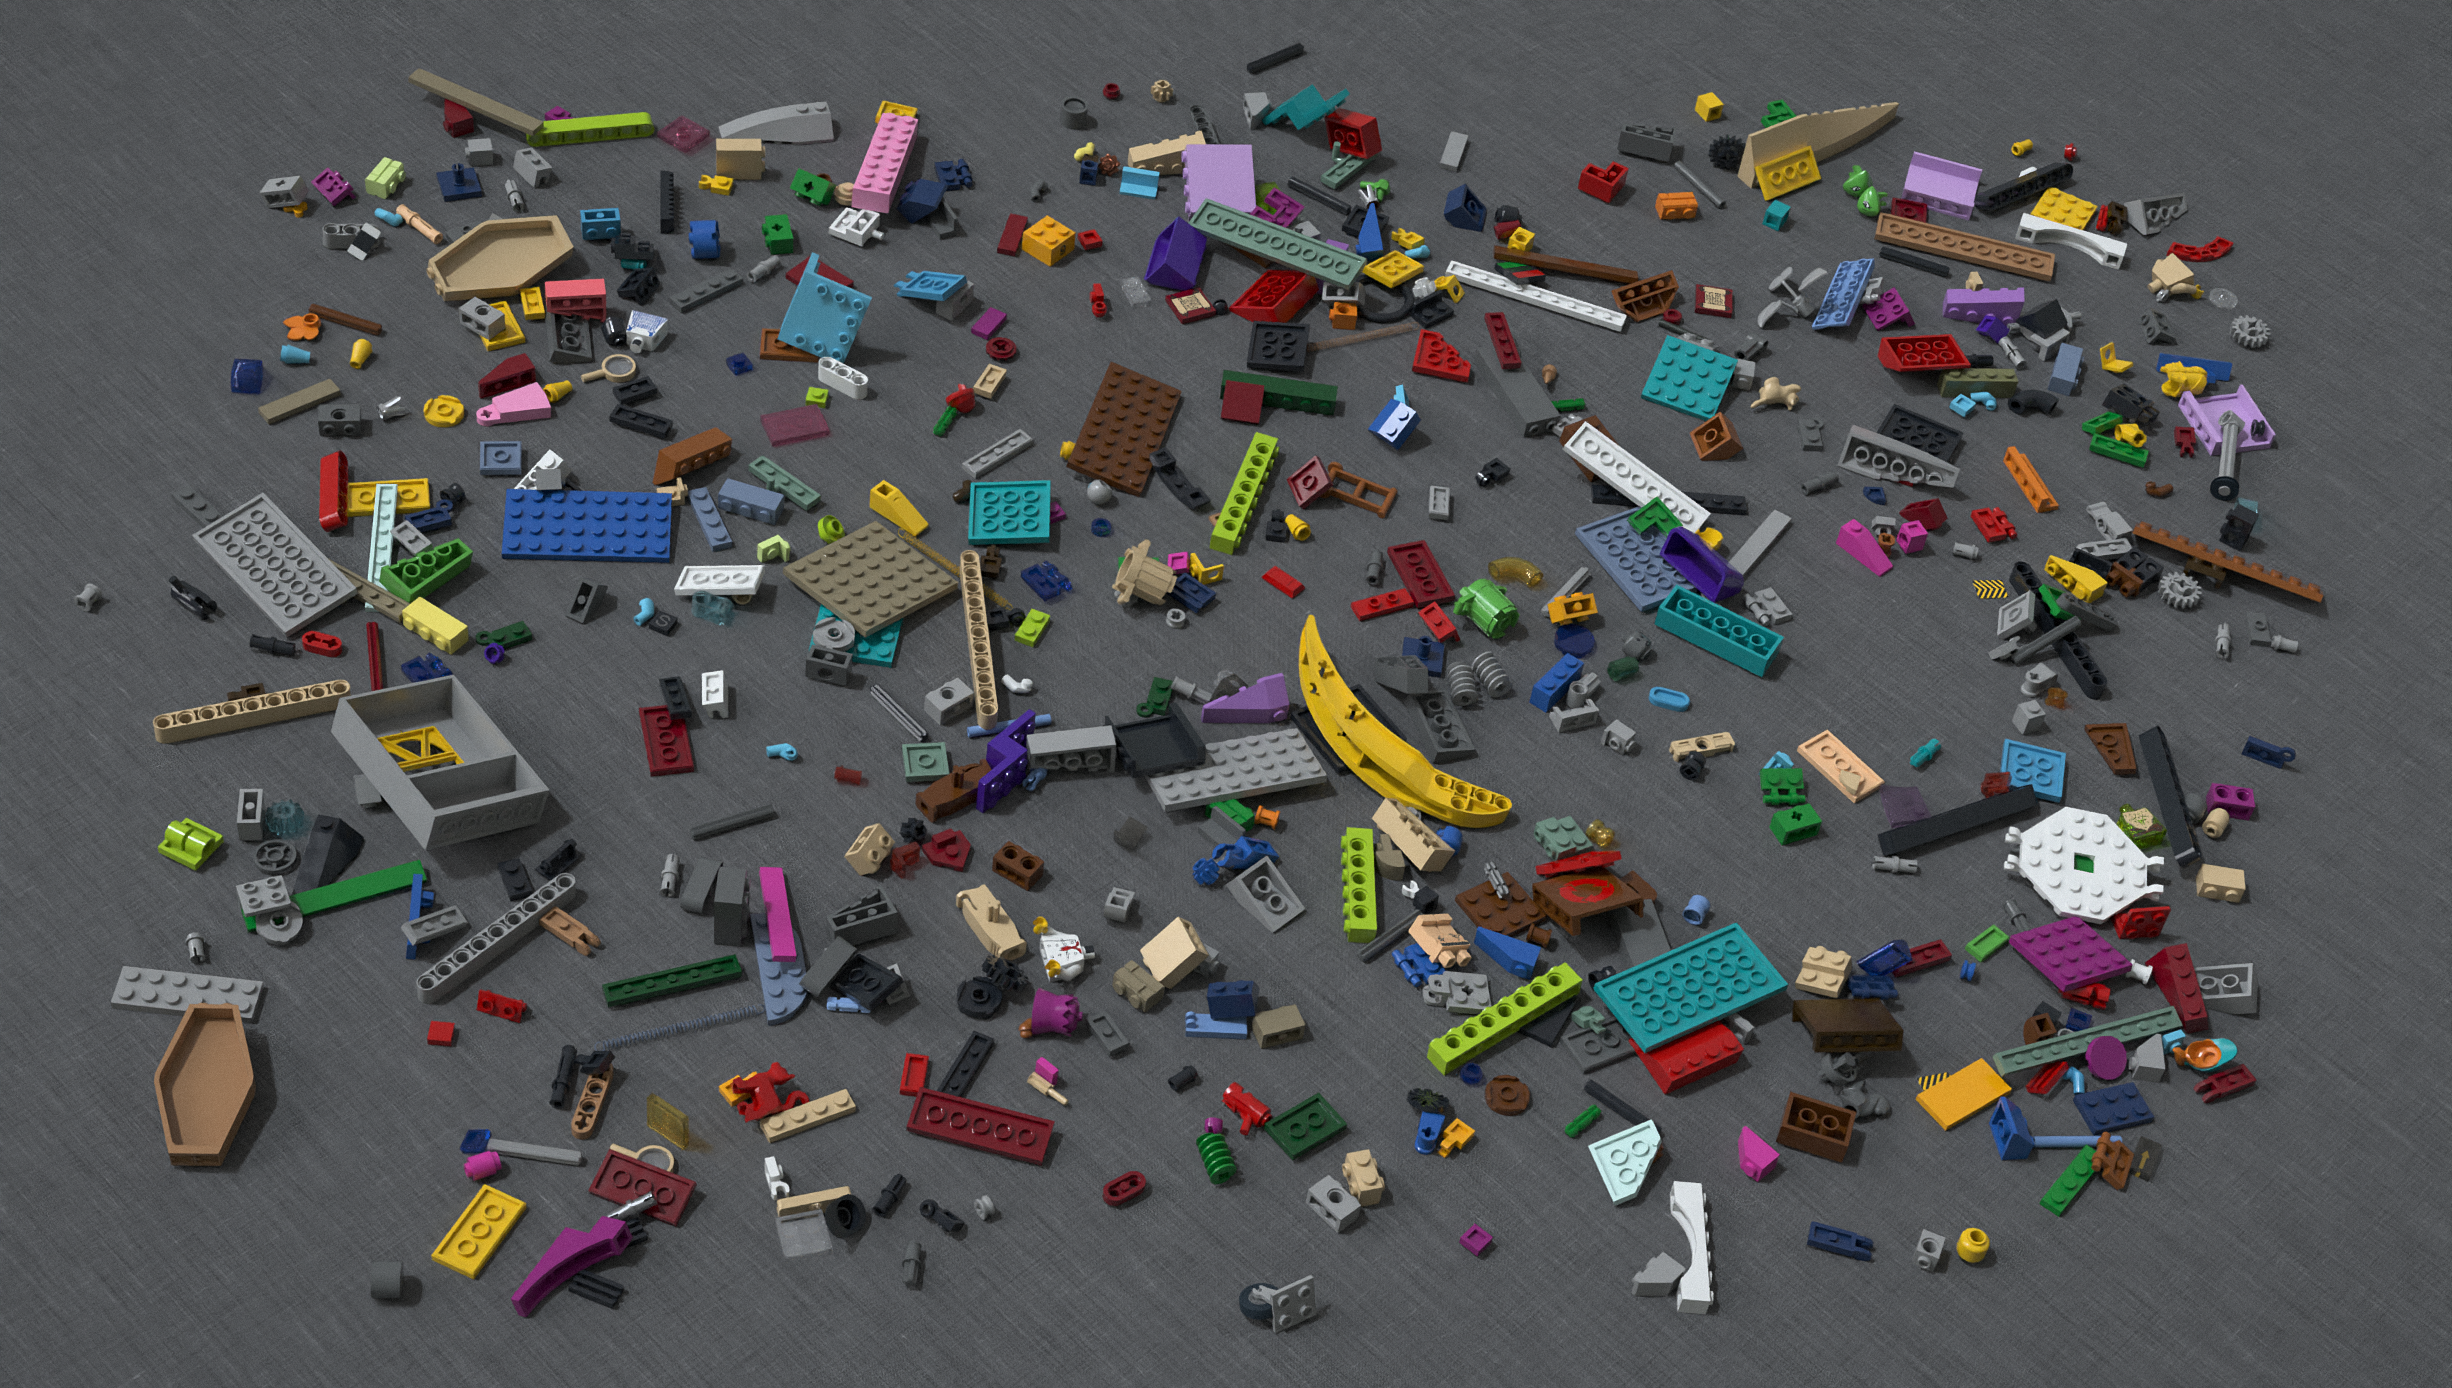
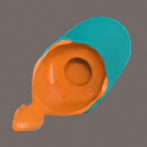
(2206, 1054)

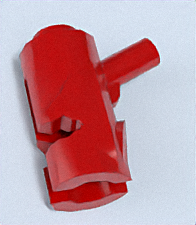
(2093, 994)
(1247, 1106)

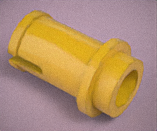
(2020, 147)

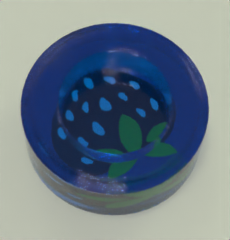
(1100, 527)

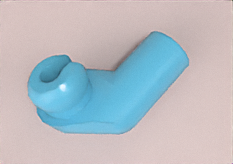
(1986, 398)
(647, 607)
(783, 750)

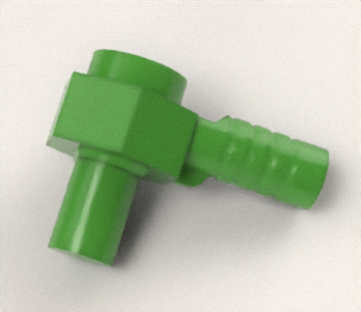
(1382, 188)

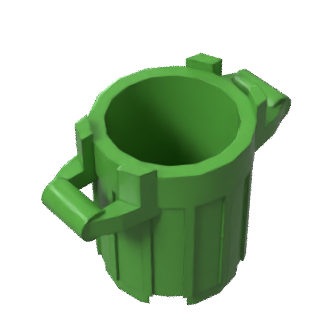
(1487, 607)

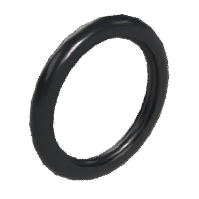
(1389, 317)

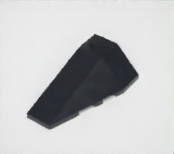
(327, 853)

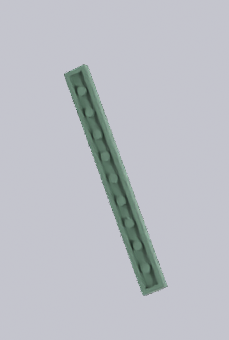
(2076, 1043)

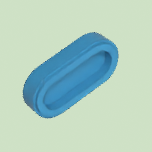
(1669, 699)

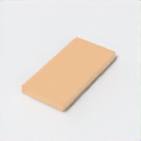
(1832, 756)

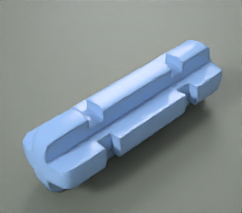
(845, 1004)

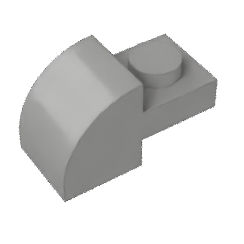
(1118, 904)

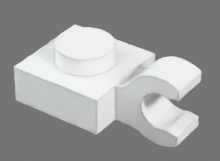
(774, 1174)

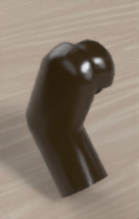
(964, 493)

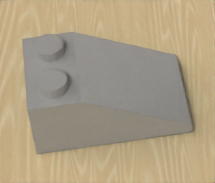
(1266, 895)
(2229, 987)

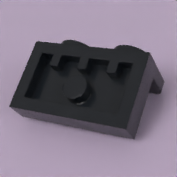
(639, 283)
(1431, 310)

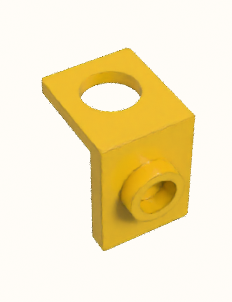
(1449, 283)
(2111, 363)
(1201, 573)

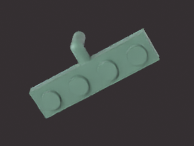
(1344, 168)
(781, 481)

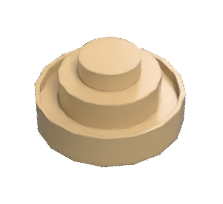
(843, 193)

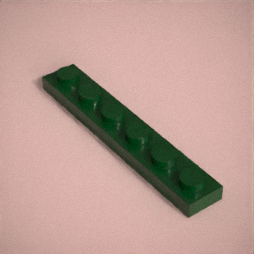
(671, 980)

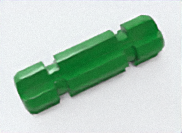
(1569, 404)
(945, 421)
(1582, 1121)

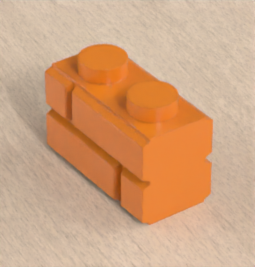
(1676, 205)

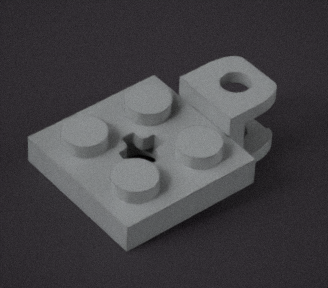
(1451, 989)

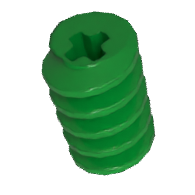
(1216, 1157)

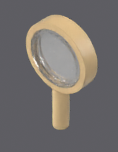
(615, 368)
(653, 1155)

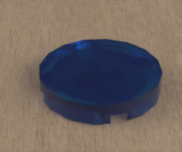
(1574, 640)

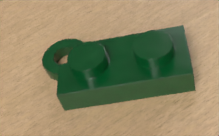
(506, 636)
(1157, 699)

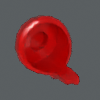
(963, 399)

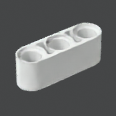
(842, 378)

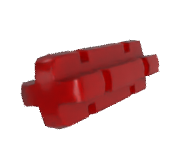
(2102, 218)

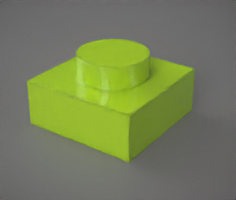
(817, 396)

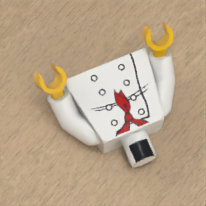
(1061, 952)

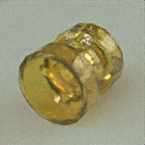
(1601, 834)

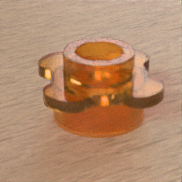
(2056, 692)

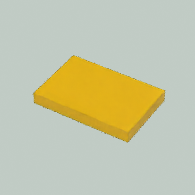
(1393, 269)
(510, 335)

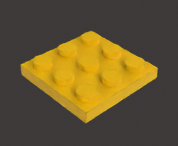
(2064, 209)

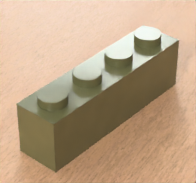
(1964, 381)

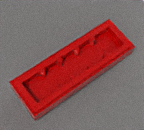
(1382, 604)

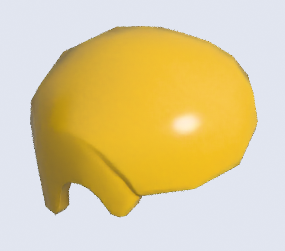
(1712, 537)

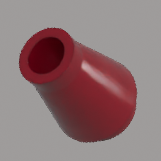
(1506, 229)

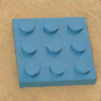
(2034, 766)

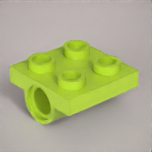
(189, 843)

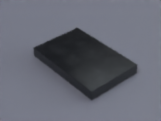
(866, 982)
(1548, 1025)

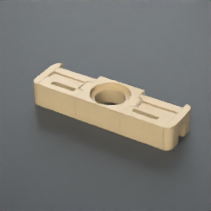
(1714, 744)
(810, 1201)

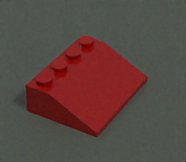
(1275, 296)
(1922, 353)
(1691, 1056)

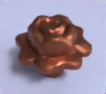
(1109, 164)

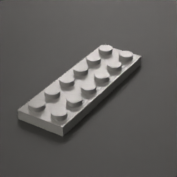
(173, 992)

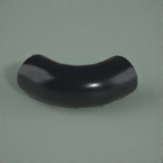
(2032, 399)

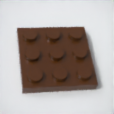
(1505, 915)

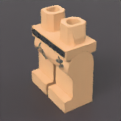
(1440, 940)

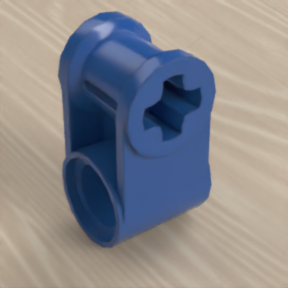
(1428, 1132)

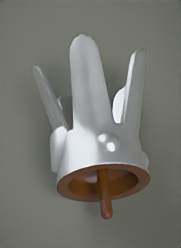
(1371, 199)

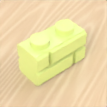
(385, 178)

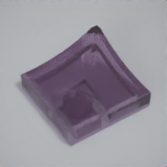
(1903, 805)

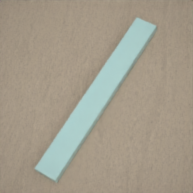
(381, 538)

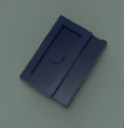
(1192, 593)

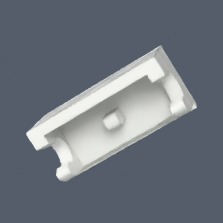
(715, 693)

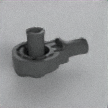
(1837, 1063)

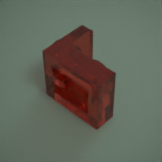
(1995, 783)
(903, 857)

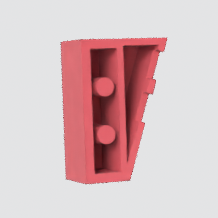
(577, 297)

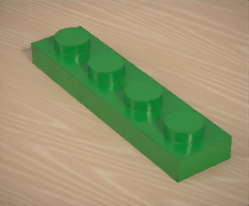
(2069, 1182)

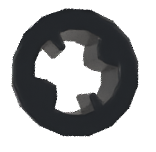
(2257, 428)

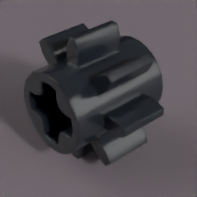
(913, 830)

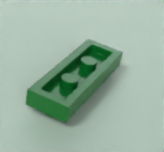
(2118, 450)

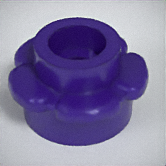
(489, 653)

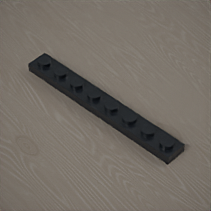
(1711, 502)

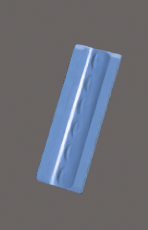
(1844, 294)

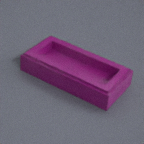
(989, 323)

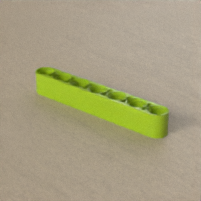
(592, 129)

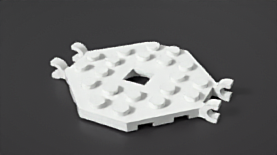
(2048, 863)

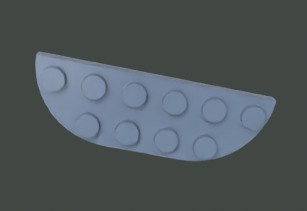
(778, 979)

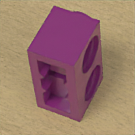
(2235, 800)

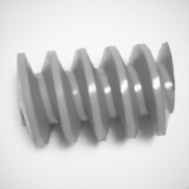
(1491, 674)
(1462, 684)

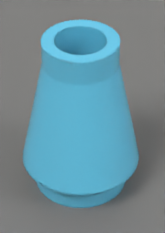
(292, 354)

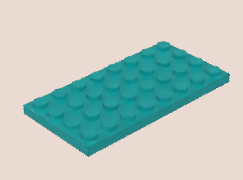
(1690, 987)

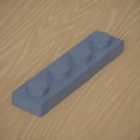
(709, 519)

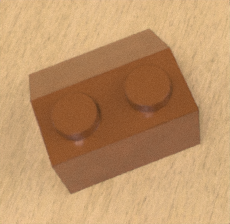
(1716, 439)

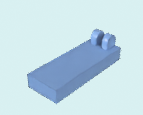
(1203, 1026)

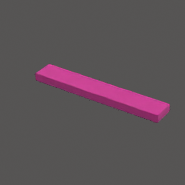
(777, 914)

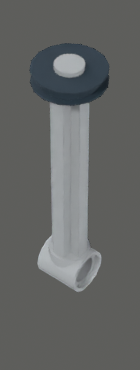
(2225, 486)

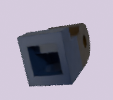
(1089, 169)

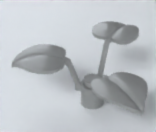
(1801, 304)

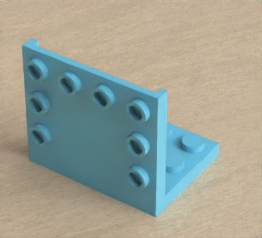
(823, 315)

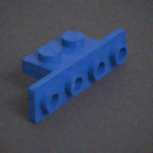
(2216, 369)

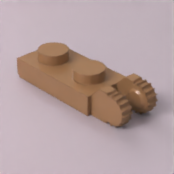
(569, 930)

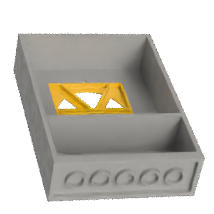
(477, 797)

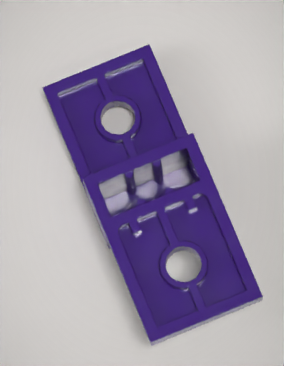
(1007, 761)

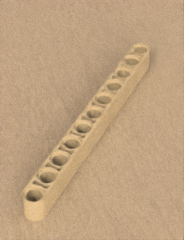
(978, 640)

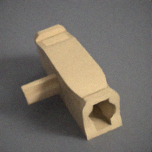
(991, 923)

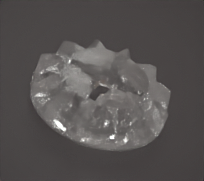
(2216, 296)

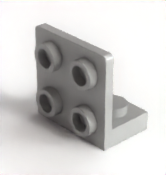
(263, 896)

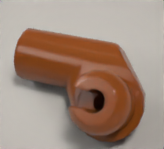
(1025, 1028)

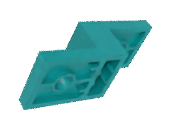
(1306, 107)

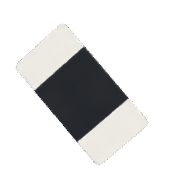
(364, 241)

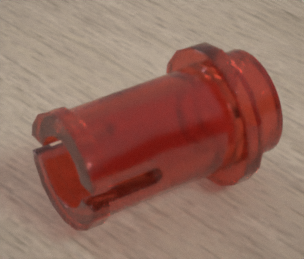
(847, 775)

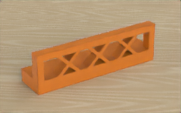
(2029, 481)

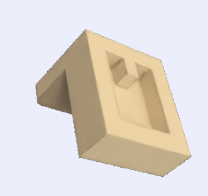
(678, 492)

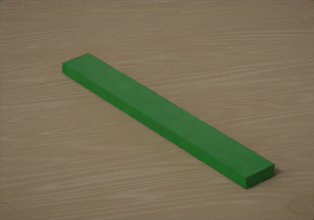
(350, 891)

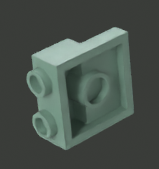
(1561, 838)

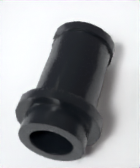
(1185, 1076)

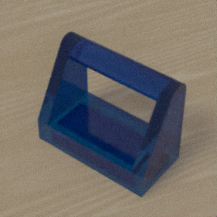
(1886, 958)

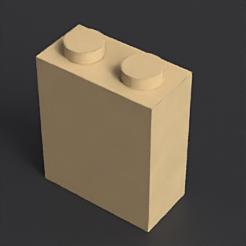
(740, 158)
(1174, 952)

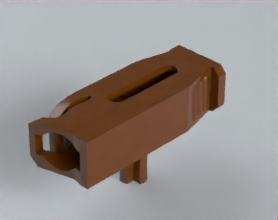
(952, 791)

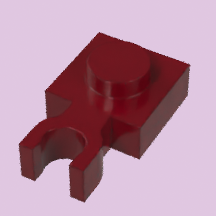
(2186, 439)

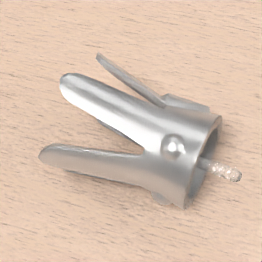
(386, 412)

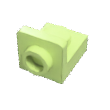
(773, 547)

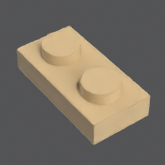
(990, 381)

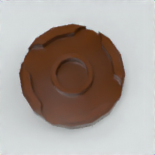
(1507, 1095)

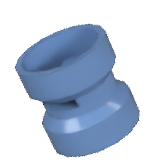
(1696, 910)

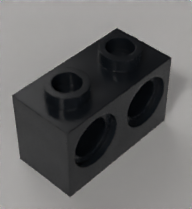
(2239, 527)

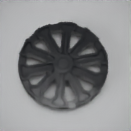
(1428, 1101)

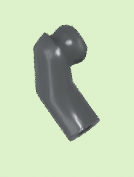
(1035, 189)

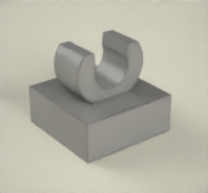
(1883, 523)

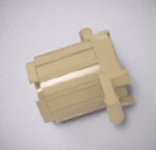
(1143, 576)

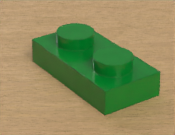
(2101, 423)

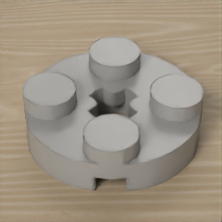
(829, 626)
(280, 934)

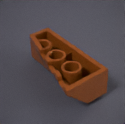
(691, 454)

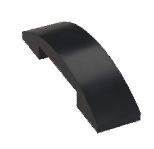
(1175, 481)

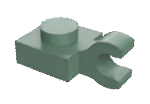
(1589, 1017)

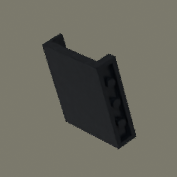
(1158, 744)

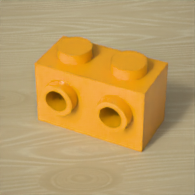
(1576, 607)

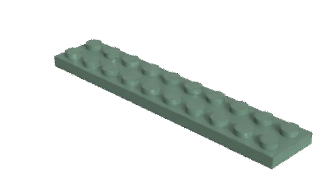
(1278, 244)

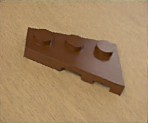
(2114, 746)

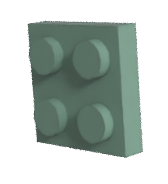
(925, 761)

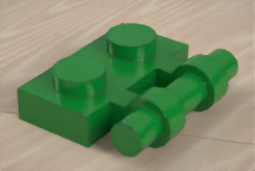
(1782, 780)

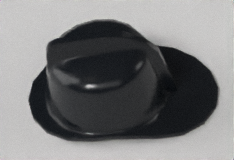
(845, 1216)

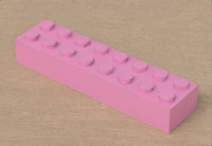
(885, 163)

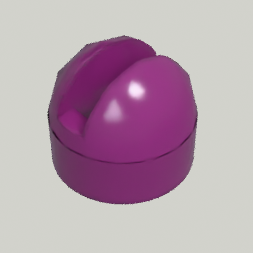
(1213, 1125)

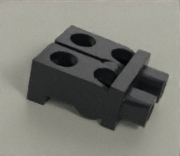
(2131, 404)

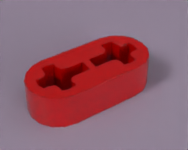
(322, 644)

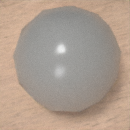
(1099, 492)

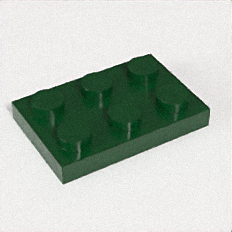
(1305, 1126)

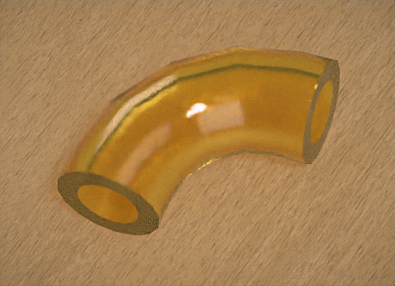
(1516, 568)

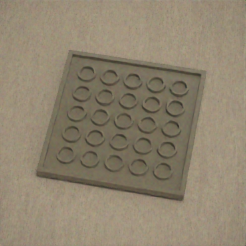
(870, 578)

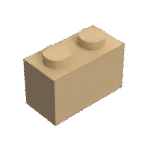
(2220, 883)

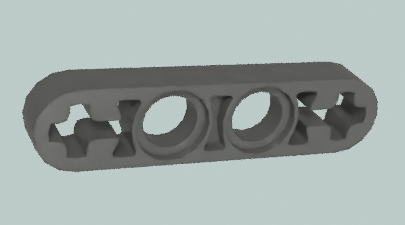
(2087, 611)

